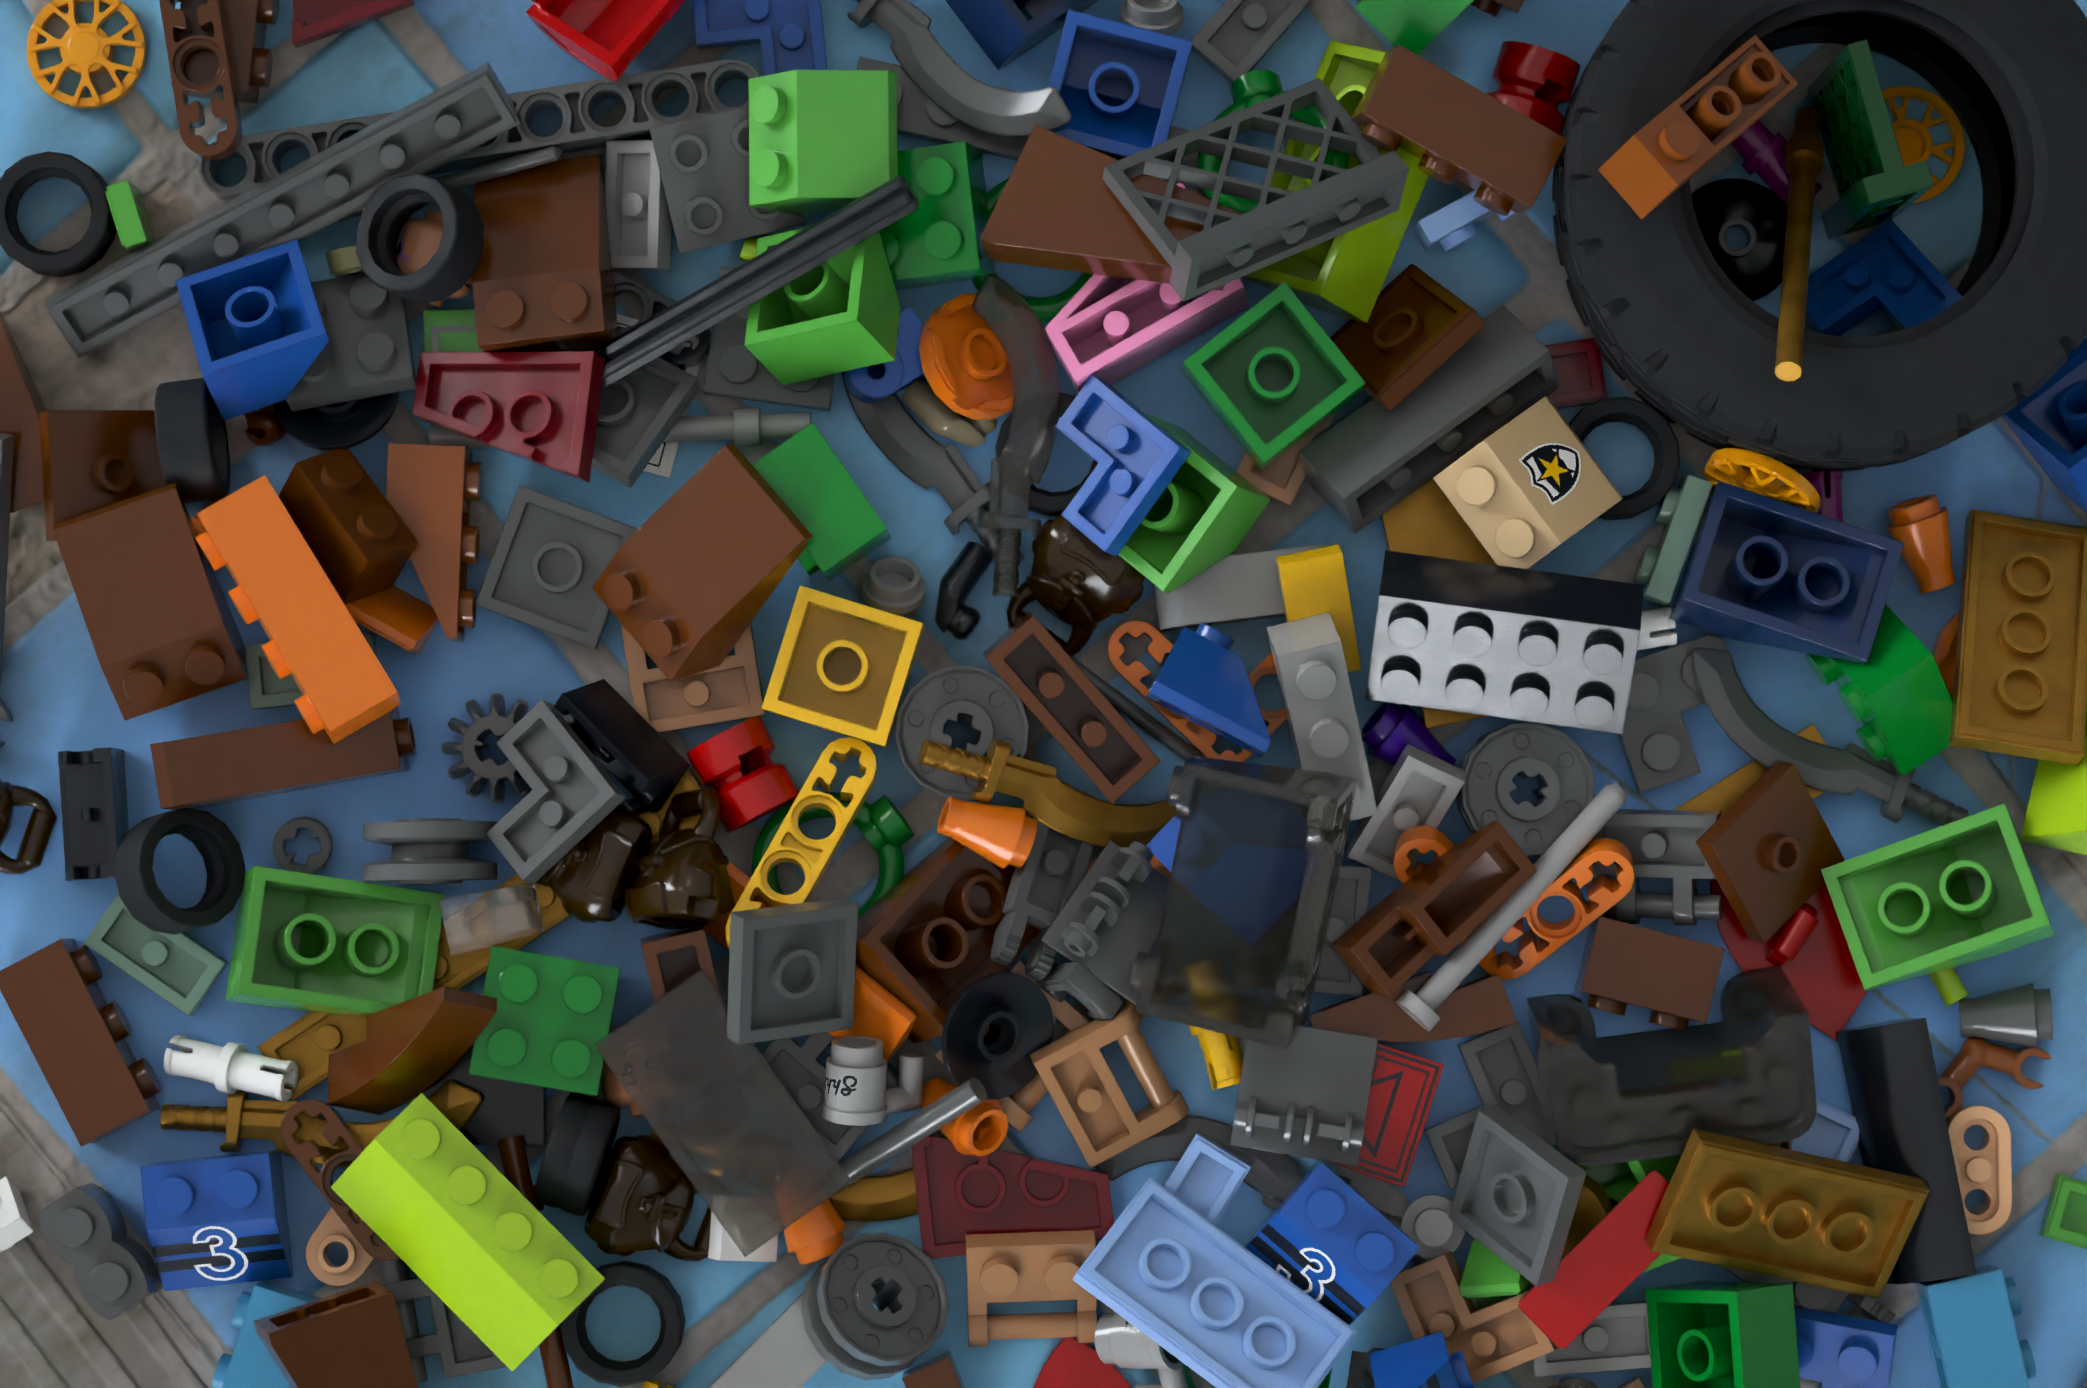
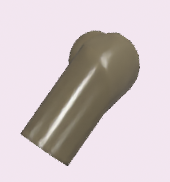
(941, 419)

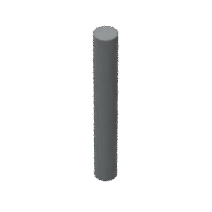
(913, 1129)

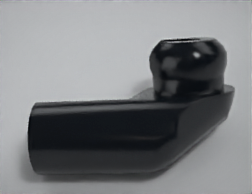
(955, 587)

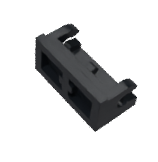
(624, 744)
(92, 811)

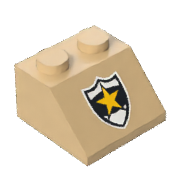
(1528, 487)

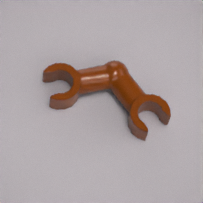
(1977, 1053)

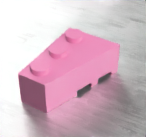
(1128, 323)

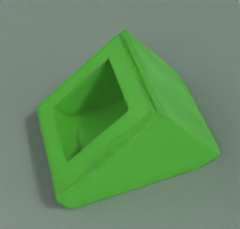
(1489, 1275)

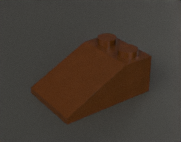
(545, 260)
(703, 565)
(151, 602)
(936, 932)

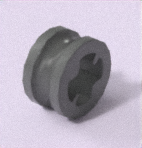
(290, 831)

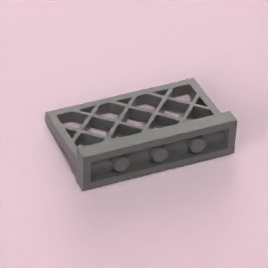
(1283, 219)

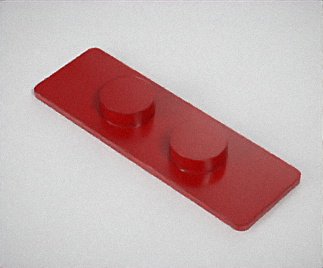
(1598, 1266)

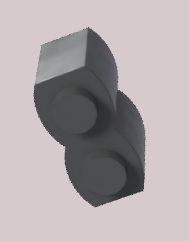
(92, 1236)

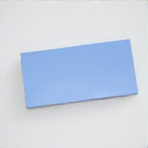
(1210, 1298)

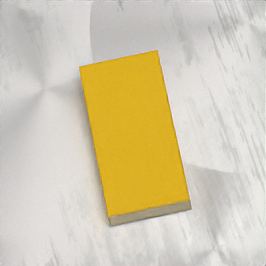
(1317, 584)

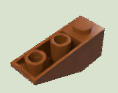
(1697, 126)
(432, 497)

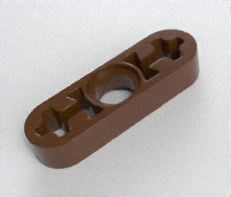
(192, 115)
(308, 1150)

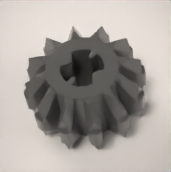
(472, 748)

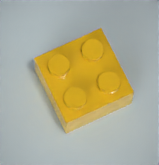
(843, 666)

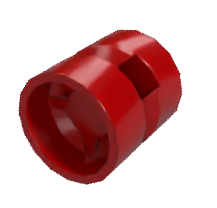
(1534, 81)
(745, 749)

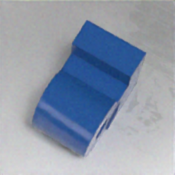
(886, 379)

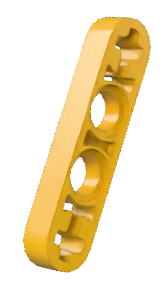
(793, 846)

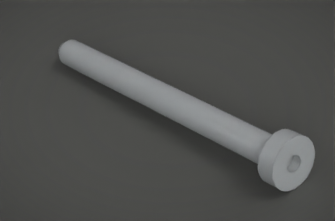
(1476, 946)

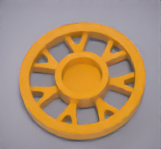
(86, 52)
(1915, 140)
(1761, 476)

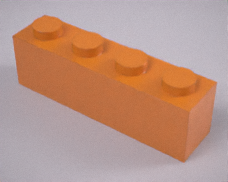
(298, 610)

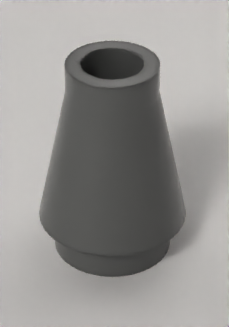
(2009, 1015)

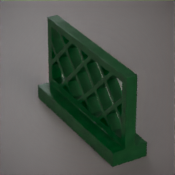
(1862, 146)

